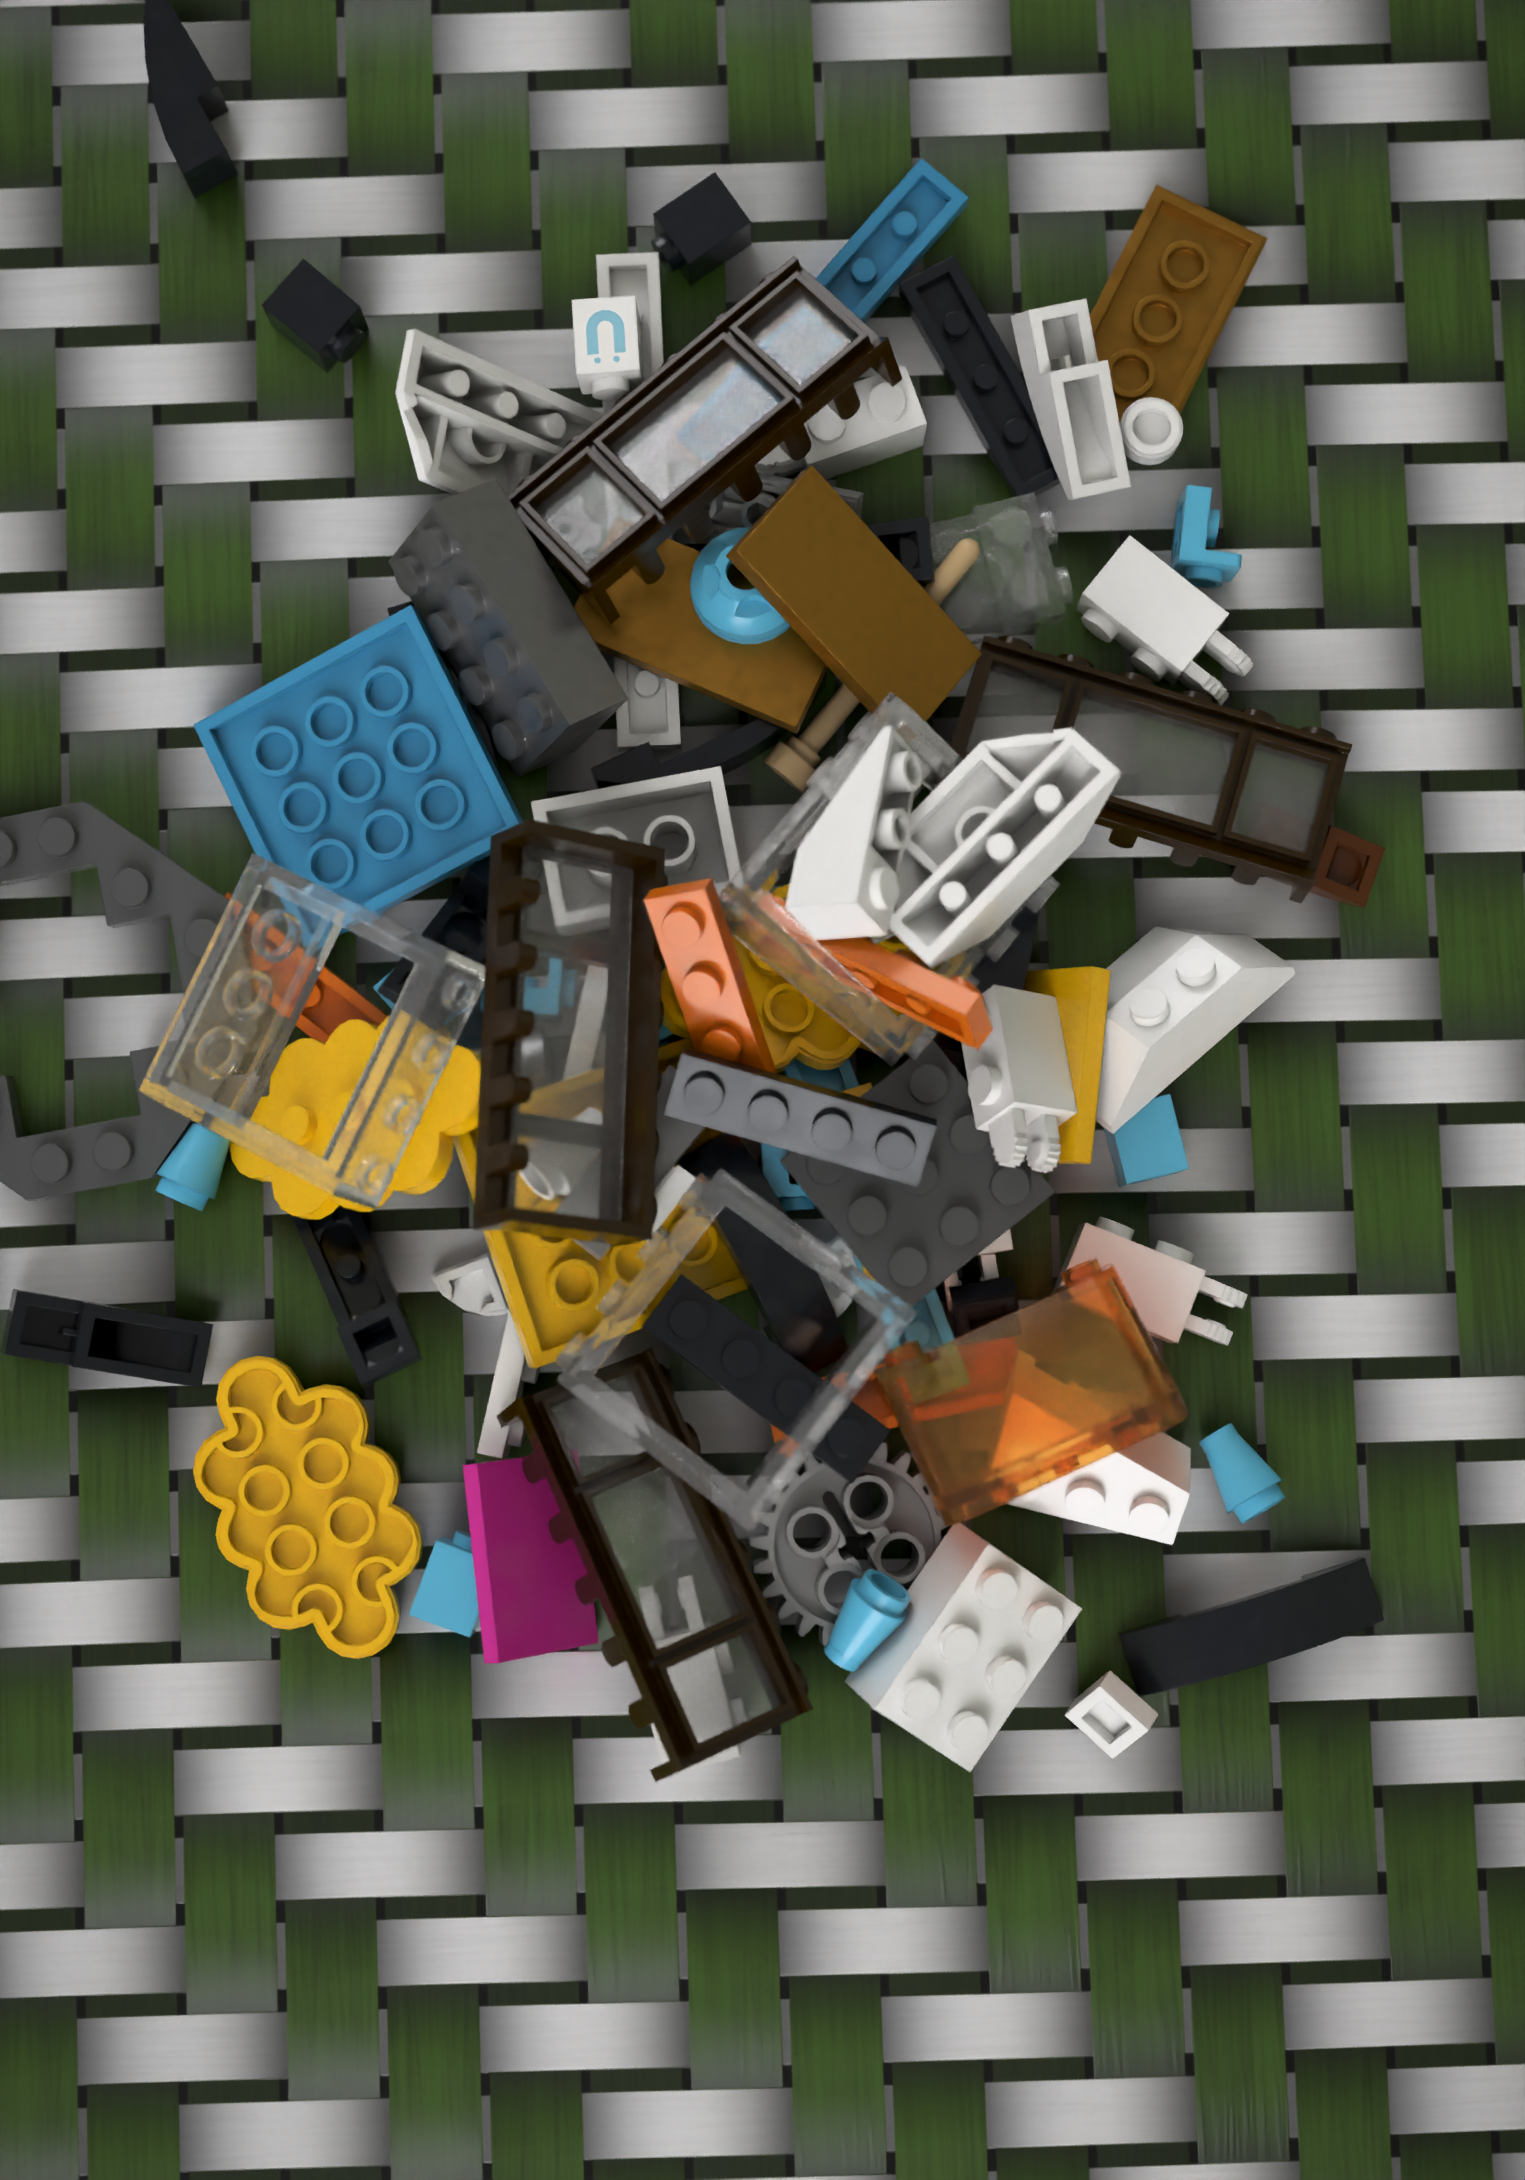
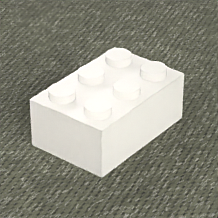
(673, 812)
(967, 1647)

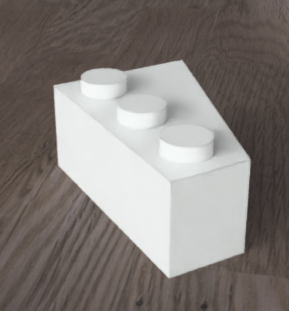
(1128, 1492)

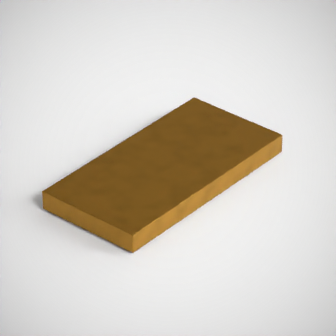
(1170, 298)
(852, 599)
(668, 638)

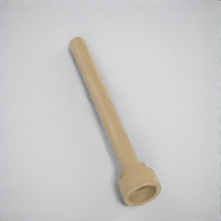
(799, 756)

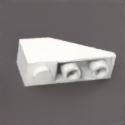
(854, 852)

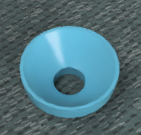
(724, 609)

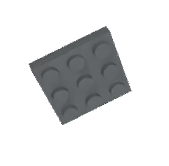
(963, 1202)

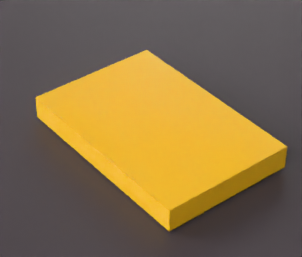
(1082, 1012)

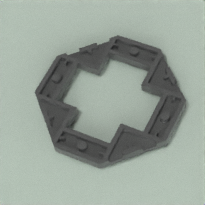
(136, 888)

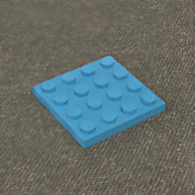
(363, 767)

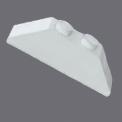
(478, 419)
(995, 837)
(1171, 1005)

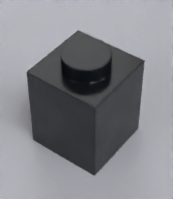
(700, 230)
(316, 317)

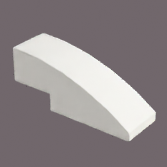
(1072, 398)

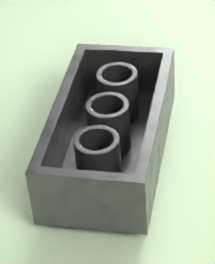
(506, 627)

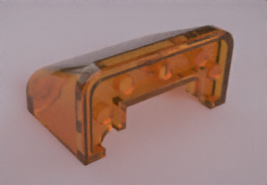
(1030, 1394)

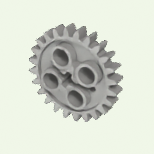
(802, 1571)

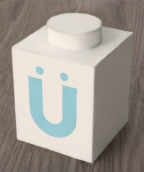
(607, 346)

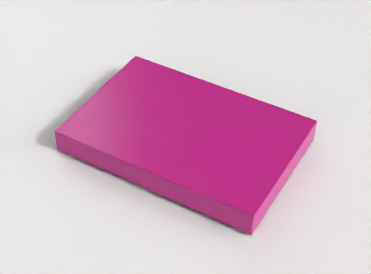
(519, 1569)

